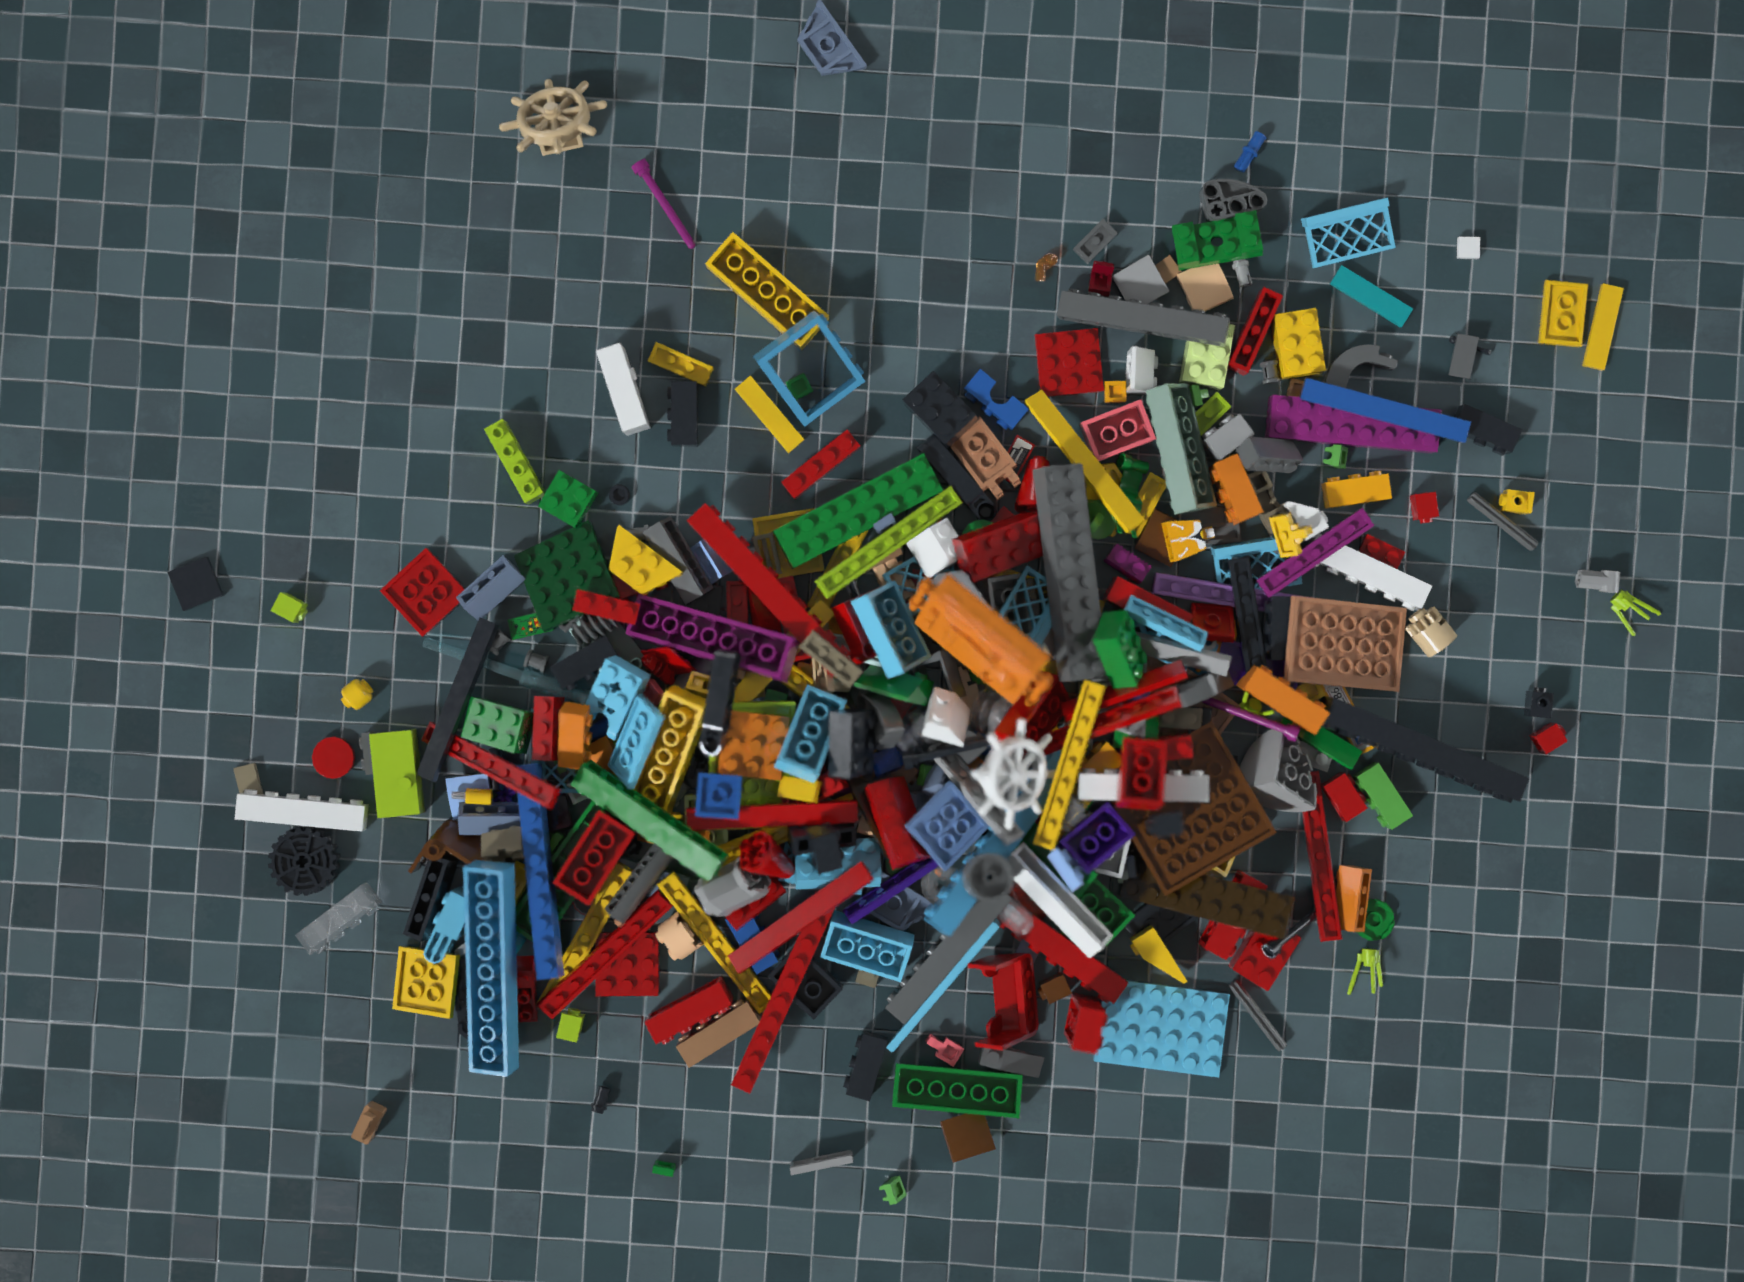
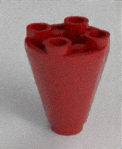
(765, 857)

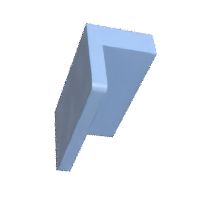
(710, 561)

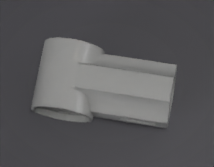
(1603, 581)

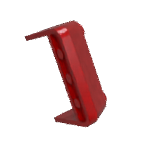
(1013, 997)

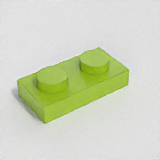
(1211, 412)

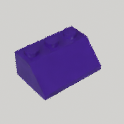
(1096, 839)

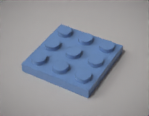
(947, 826)

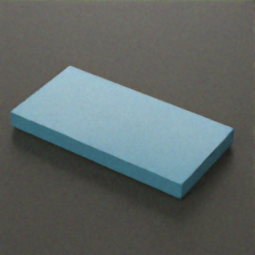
(635, 741)

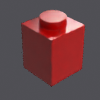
(1424, 507)
(1548, 737)

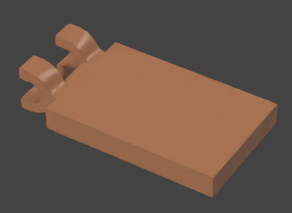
(985, 458)

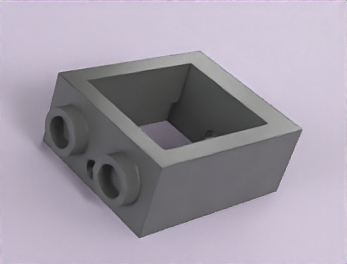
(950, 670)

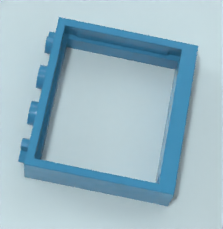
(789, 337)

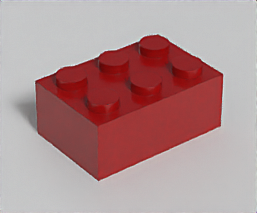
(1253, 963)

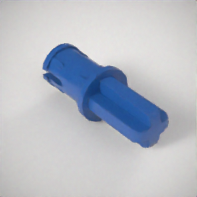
(1250, 151)

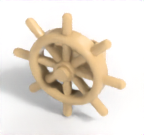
(555, 125)

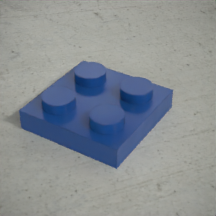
(718, 796)

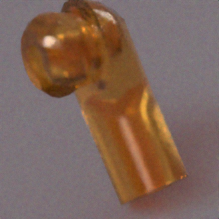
(1044, 264)

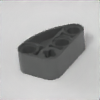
(1228, 192)
(1202, 687)
(888, 725)

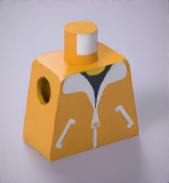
(1185, 538)

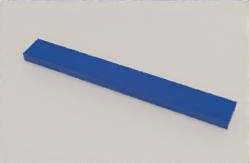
(1385, 410)

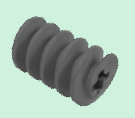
(591, 628)

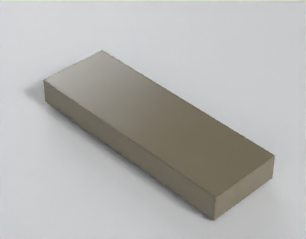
(831, 659)

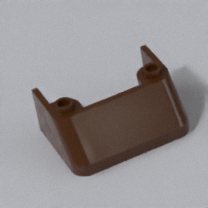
(448, 839)

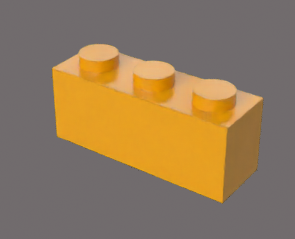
(1356, 489)

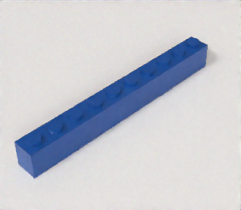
(540, 883)

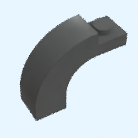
(1342, 366)

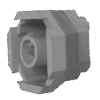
(731, 889)

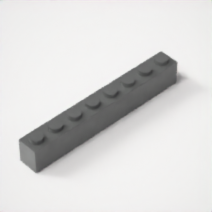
(1143, 318)
(943, 958)

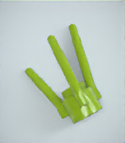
(1623, 601)
(1253, 705)
(1371, 959)

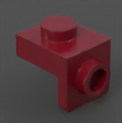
(1101, 278)

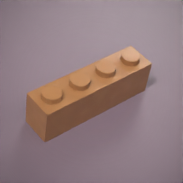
(718, 1032)

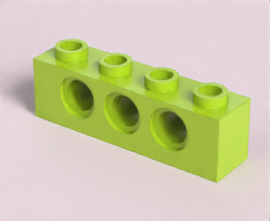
(515, 461)

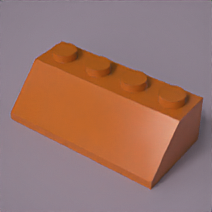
(1284, 699)

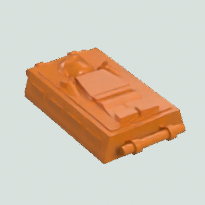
(981, 639)

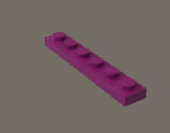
(1315, 552)

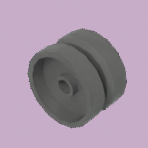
(975, 877)

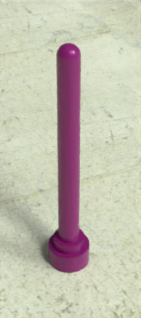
(642, 169)
(1290, 731)

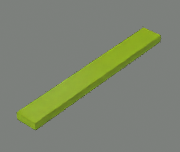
(888, 542)

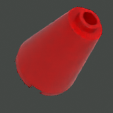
(1026, 496)

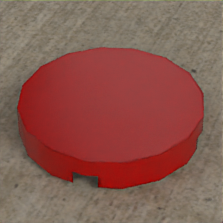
(333, 757)

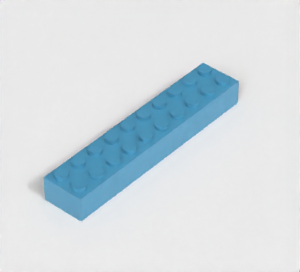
(954, 900)
(491, 967)

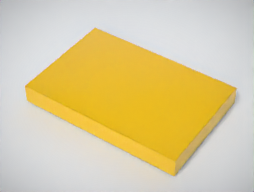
(1563, 313)

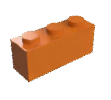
(574, 735)
(1353, 896)

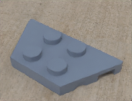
(828, 44)
(901, 909)

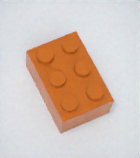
(1234, 490)

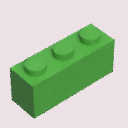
(1382, 796)

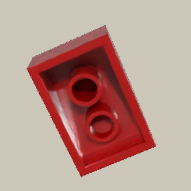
(1141, 774)

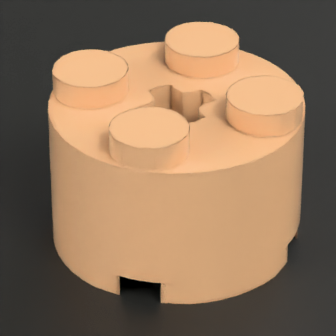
(678, 937)

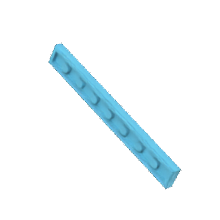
(942, 987)

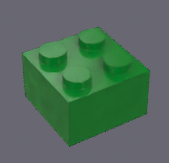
(568, 499)

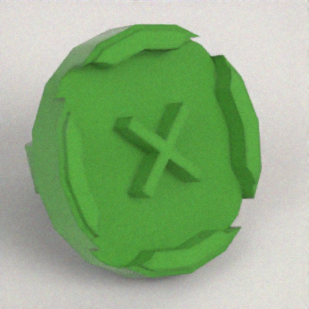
(1101, 520)

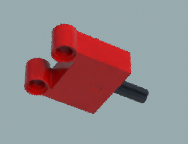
(852, 628)

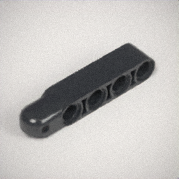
(958, 478)
(719, 701)

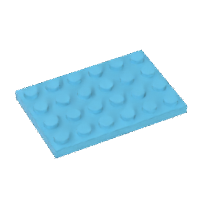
(1165, 1029)

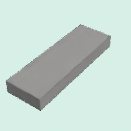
(821, 1162)

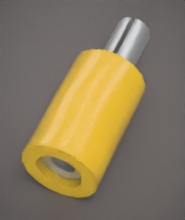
(475, 796)

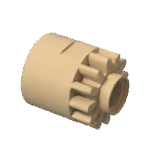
(1430, 631)

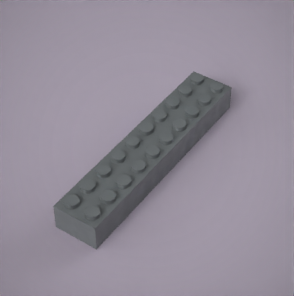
(1069, 570)

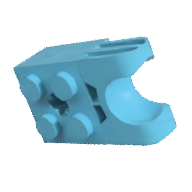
(616, 699)
(448, 927)

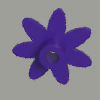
(505, 795)

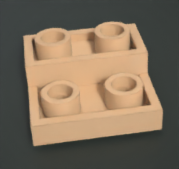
(1205, 287)

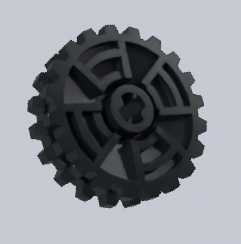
(303, 877)

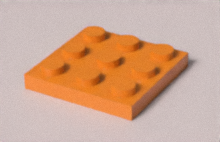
(753, 745)

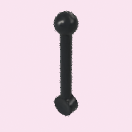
(1485, 351)

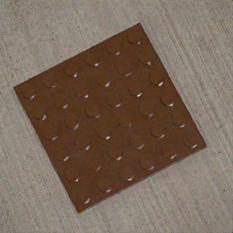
(1211, 829)

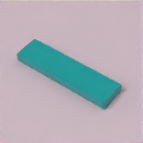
(1371, 296)

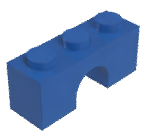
(1007, 414)

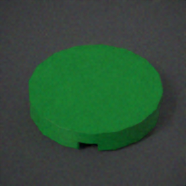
(1378, 920)

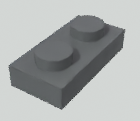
(1094, 241)
(366, 762)

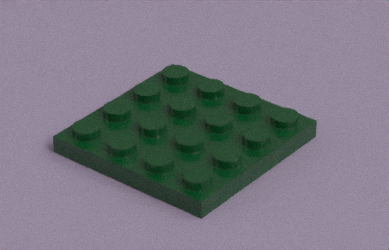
(559, 568)

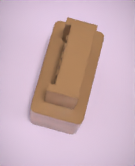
(368, 1122)

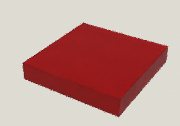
(1214, 619)

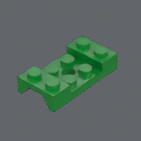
(1239, 236)

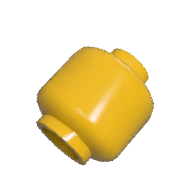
(356, 694)

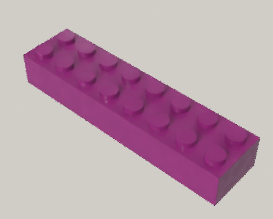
(1314, 423)
(703, 633)

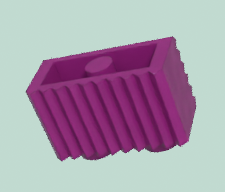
(1127, 563)

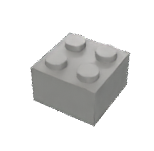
(1230, 435)

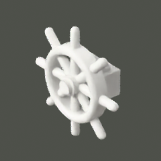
(1008, 770)

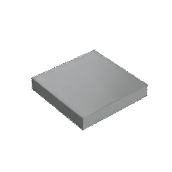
(1141, 281)

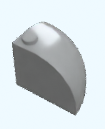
(1279, 773)

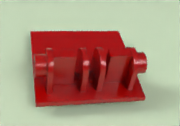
(665, 663)

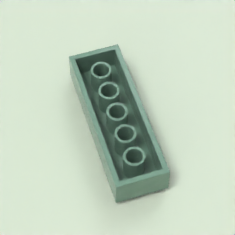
(1181, 448)

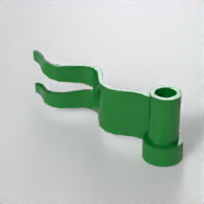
(1130, 481)

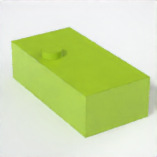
(394, 773)

